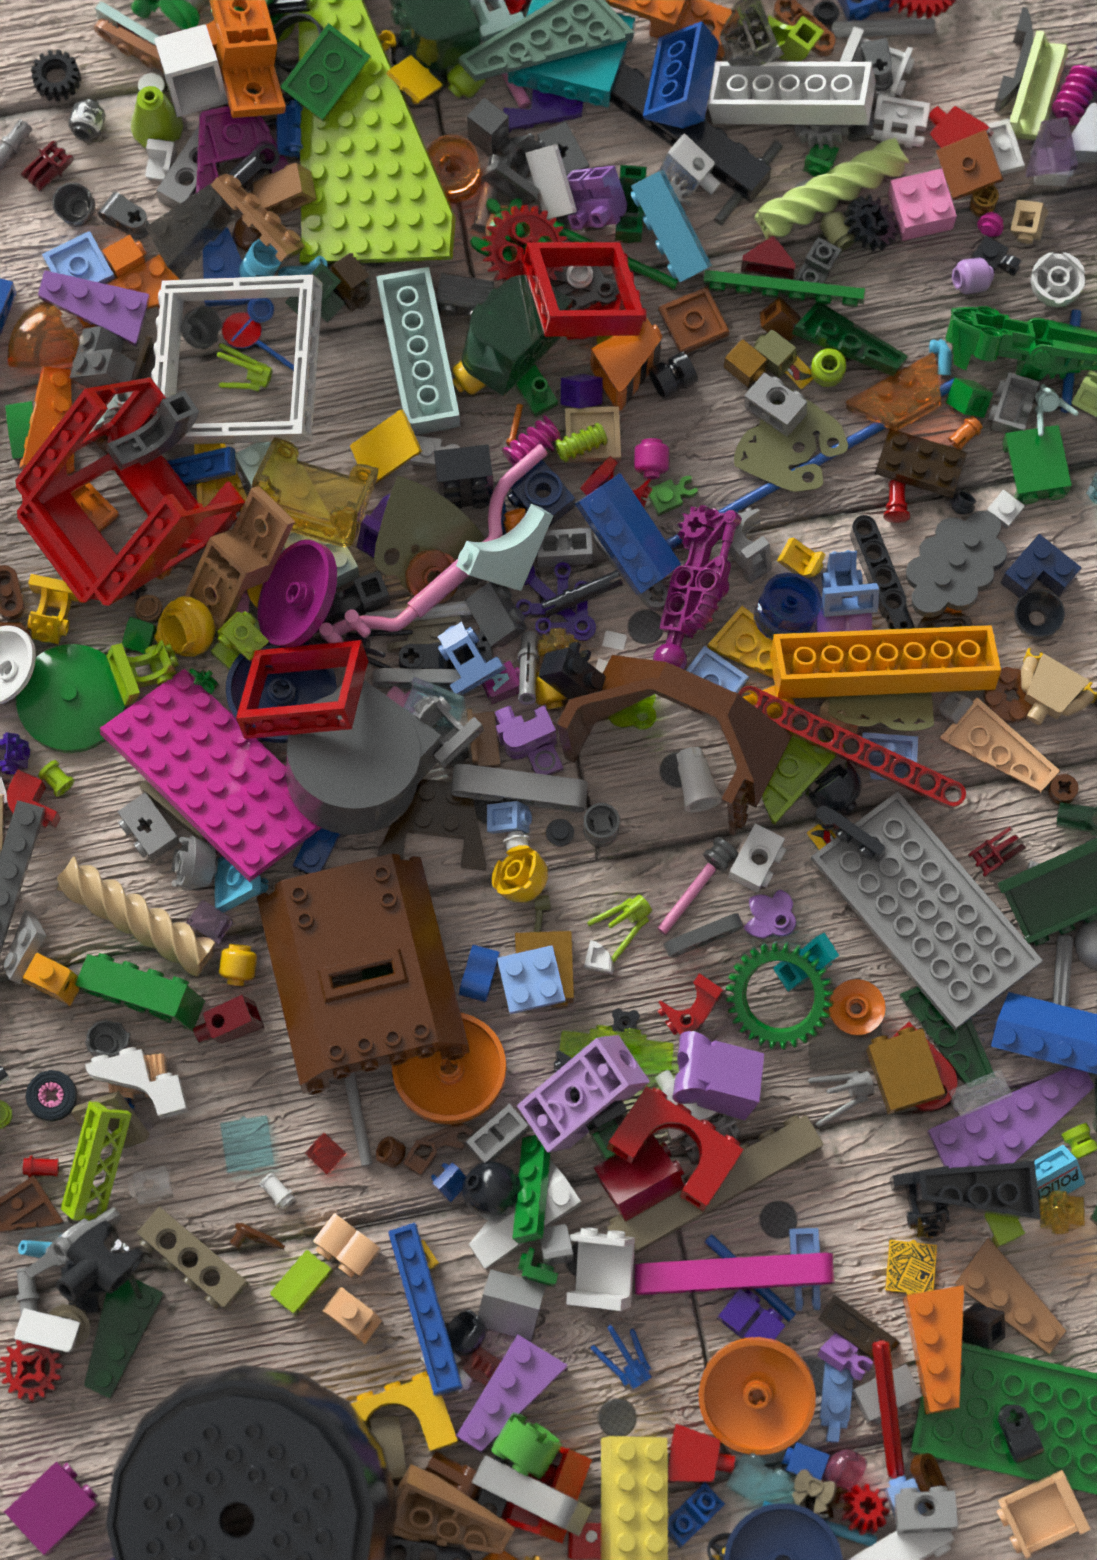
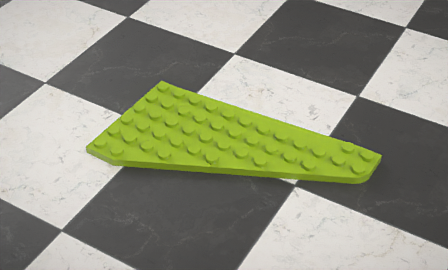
(369, 162)

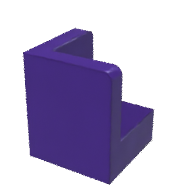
(581, 391)

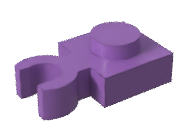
(843, 1354)

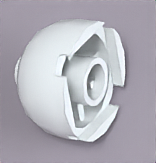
(1057, 279)

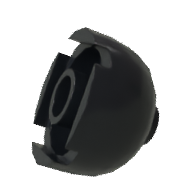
(837, 789)
(491, 1190)

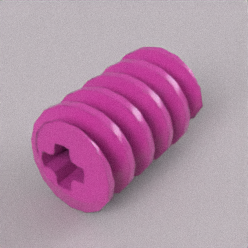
(1075, 94)
(542, 434)

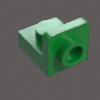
(820, 160)
(542, 1273)

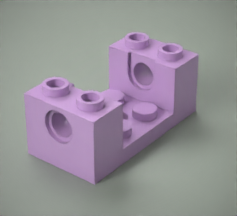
(602, 1075)

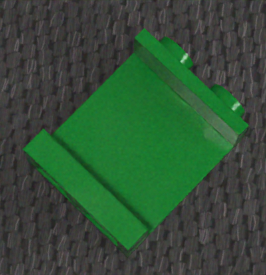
(1038, 464)

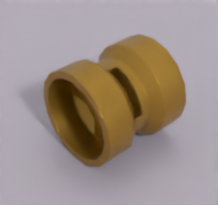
(980, 205)

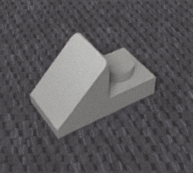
(556, 1245)

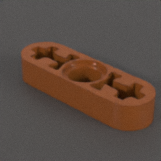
(796, 8)

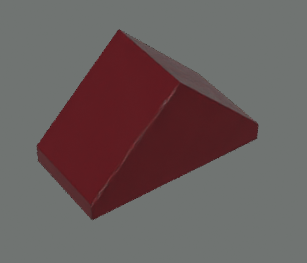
(769, 259)

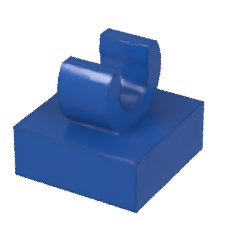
(450, 1181)

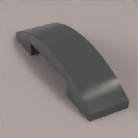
(1024, 36)

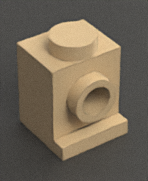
(1026, 213)

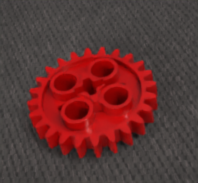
(535, 227)

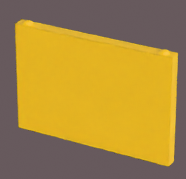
(387, 445)

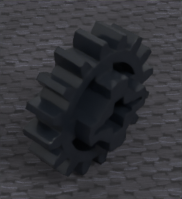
(871, 223)

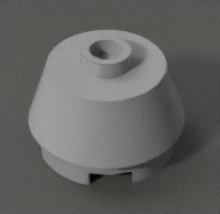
(194, 864)

